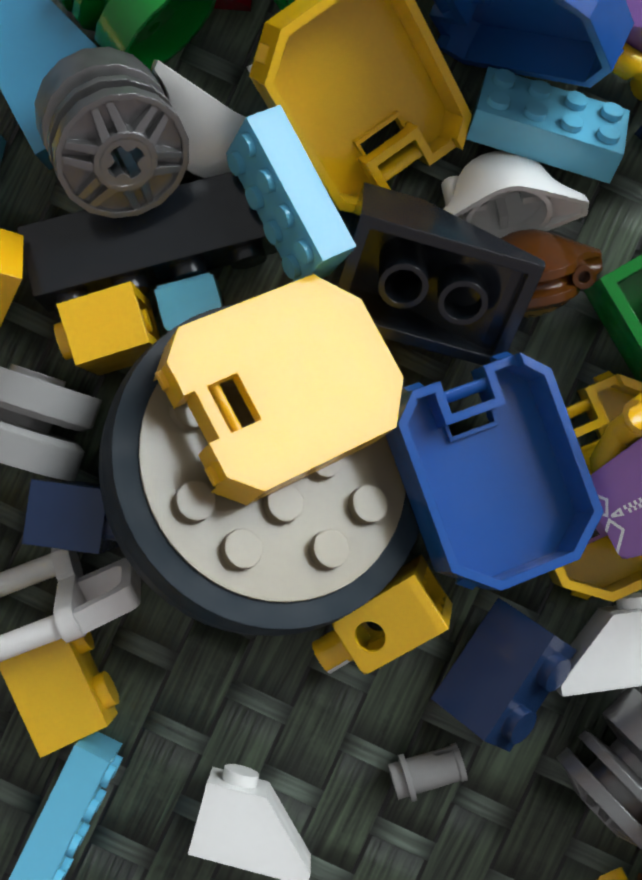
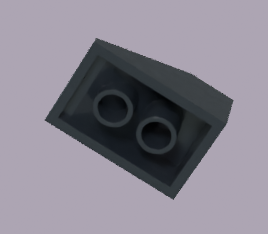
(436, 277)

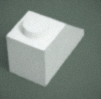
(608, 650)
(248, 827)

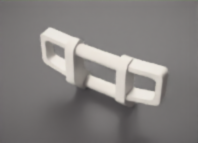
(80, 599)

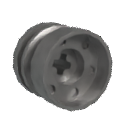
(106, 102)
(614, 779)

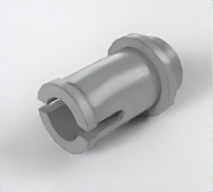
(427, 771)

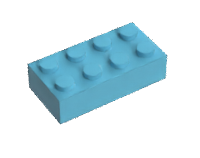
(549, 125)
(288, 196)
(69, 806)

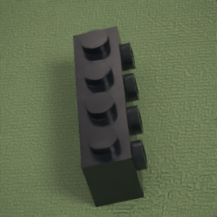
(187, 235)

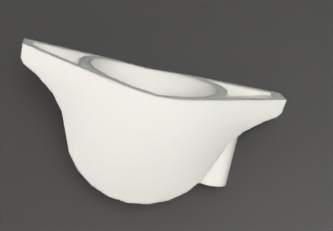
(205, 119)
(511, 195)

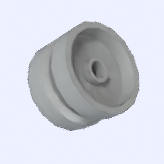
(27, 412)

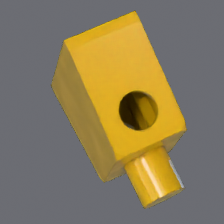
(409, 612)

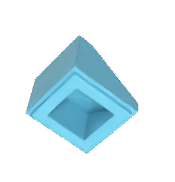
(187, 298)

